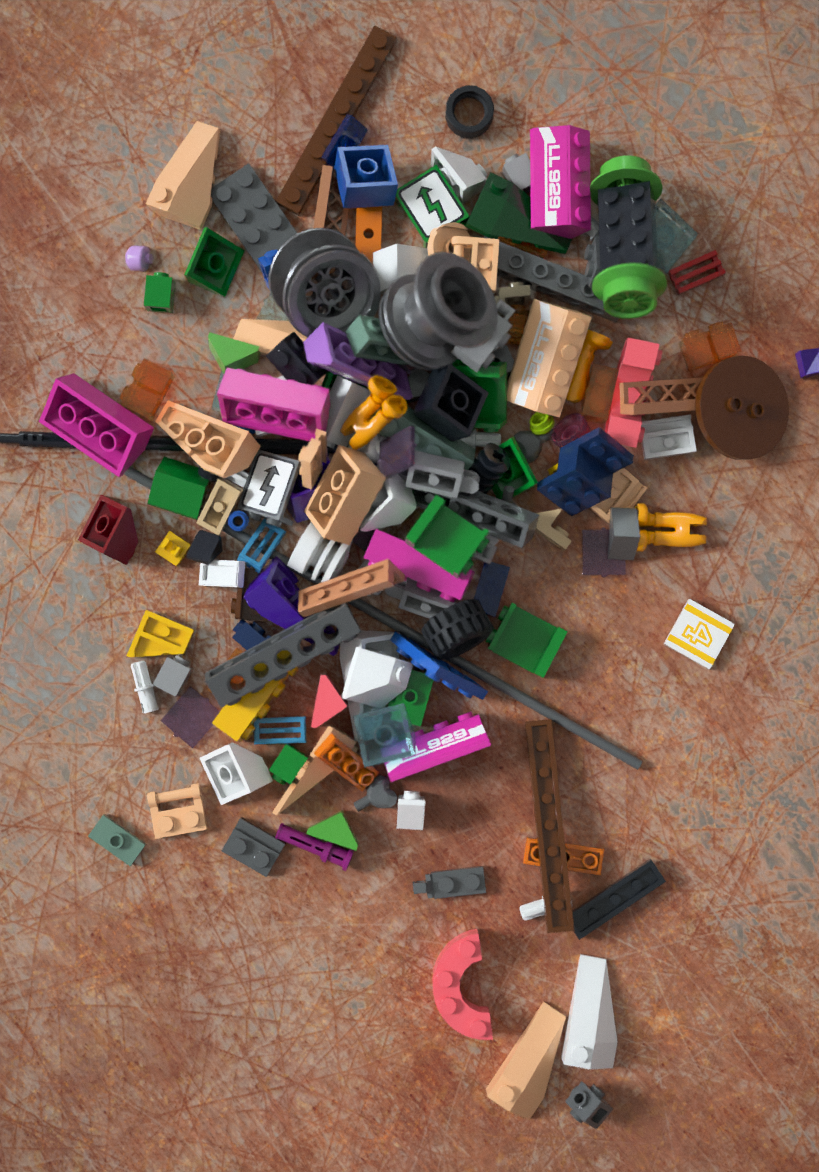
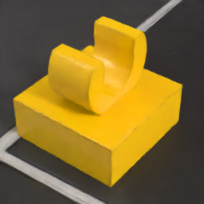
(173, 548)

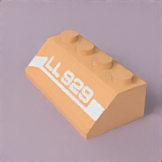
(547, 357)

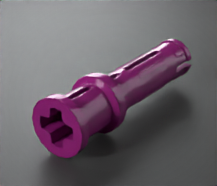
(326, 850)

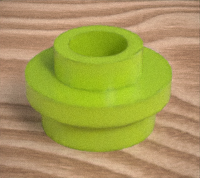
(541, 423)

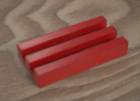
(716, 263)

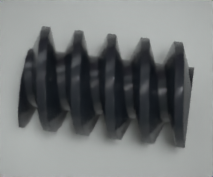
(490, 466)

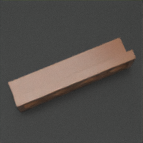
(324, 204)
(661, 405)
(348, 587)

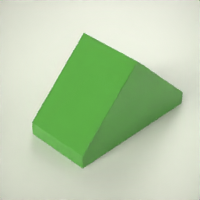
(232, 353)
(335, 830)

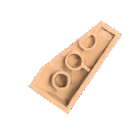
(186, 182)
(265, 333)
(208, 441)
(313, 770)
(526, 1071)

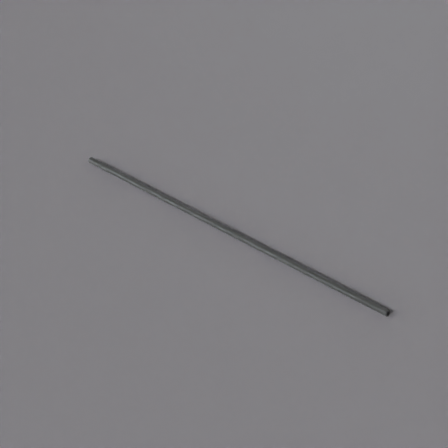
(420, 639)

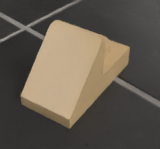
(219, 506)
(556, 536)

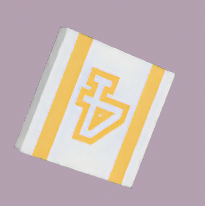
(699, 634)

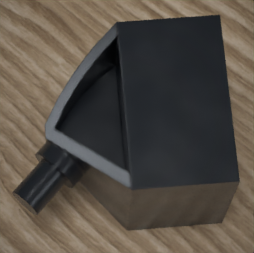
(450, 403)

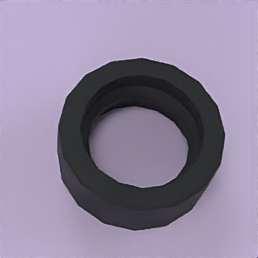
(469, 92)

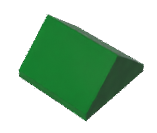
(213, 263)
(518, 475)
(178, 488)

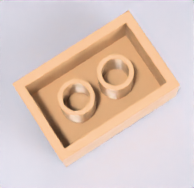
(344, 495)

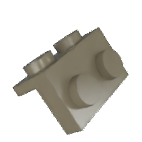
(514, 294)

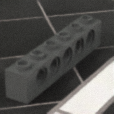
(549, 279)
(485, 511)
(266, 652)

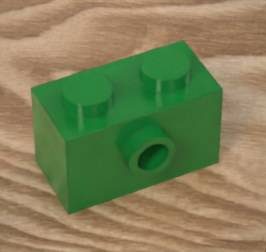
(415, 696)

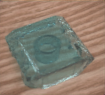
(672, 235)

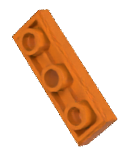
(368, 220)
(346, 762)
(580, 857)

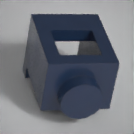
(249, 634)

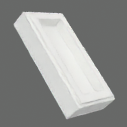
(222, 574)

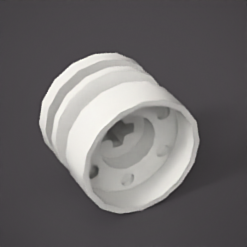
(319, 553)

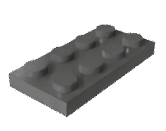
(252, 213)

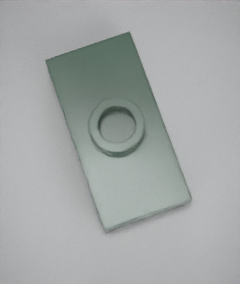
(117, 840)

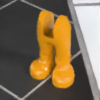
(592, 342)
(359, 420)
(678, 520)

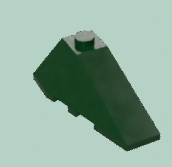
(506, 213)

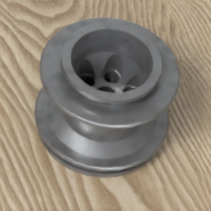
(352, 286)
(437, 310)

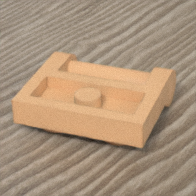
(483, 255)
(181, 819)

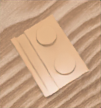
(312, 458)
(624, 494)

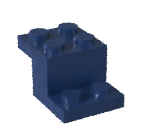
(585, 472)

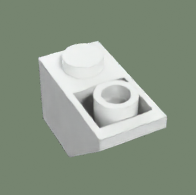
(411, 810)

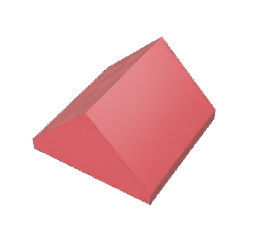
(327, 701)

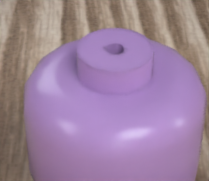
(138, 258)

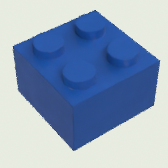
(365, 176)

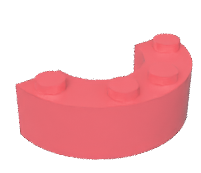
(634, 365)
(453, 1006)

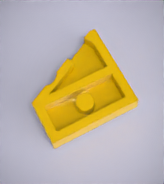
(159, 637)

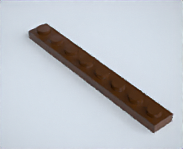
(346, 101)
(549, 826)

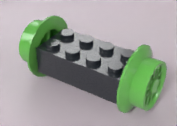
(627, 237)

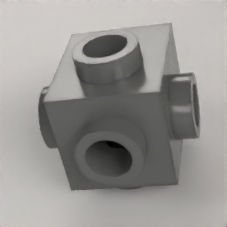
(588, 1105)

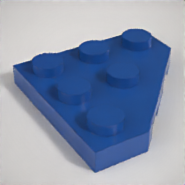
(437, 668)

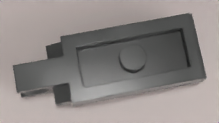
(452, 883)

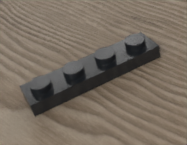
(616, 898)

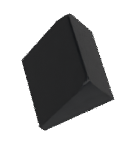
(205, 547)

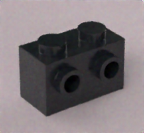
(291, 361)

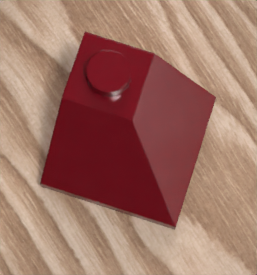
(111, 530)

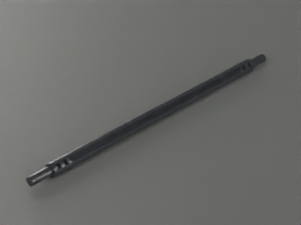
(161, 443)

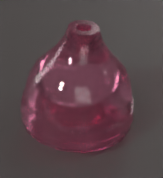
(570, 429)

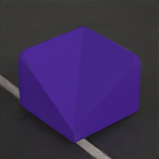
(808, 362)

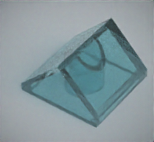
(385, 735)

